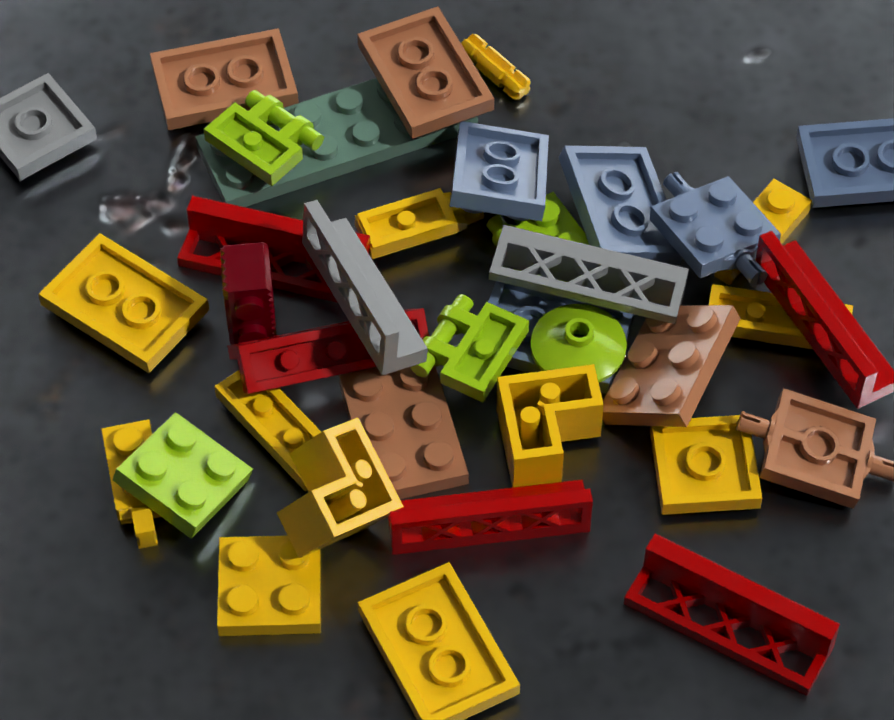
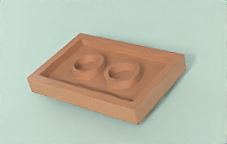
(425, 72)
(210, 76)
(669, 367)
(407, 428)

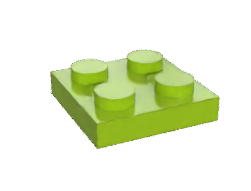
(182, 475)

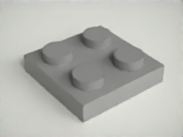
(40, 126)

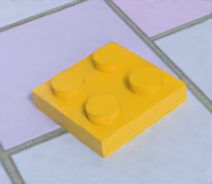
(705, 467)
(267, 587)

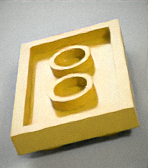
(124, 302)
(438, 647)

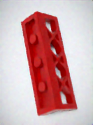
(236, 224)
(824, 321)
(307, 354)
(490, 517)
(740, 599)

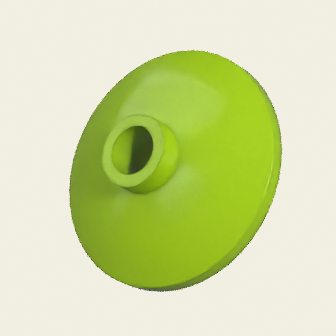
(557, 348)

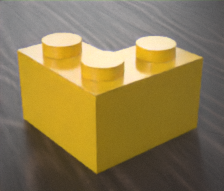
(542, 412)
(344, 489)

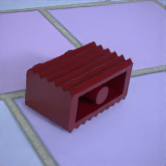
(248, 292)

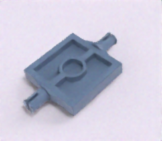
(713, 227)

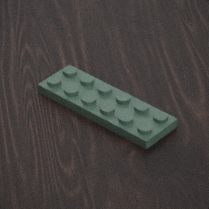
(357, 133)

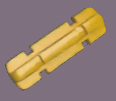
(496, 67)

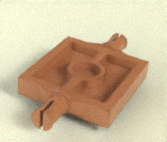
(817, 448)

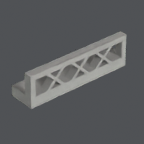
(589, 267)
(361, 291)

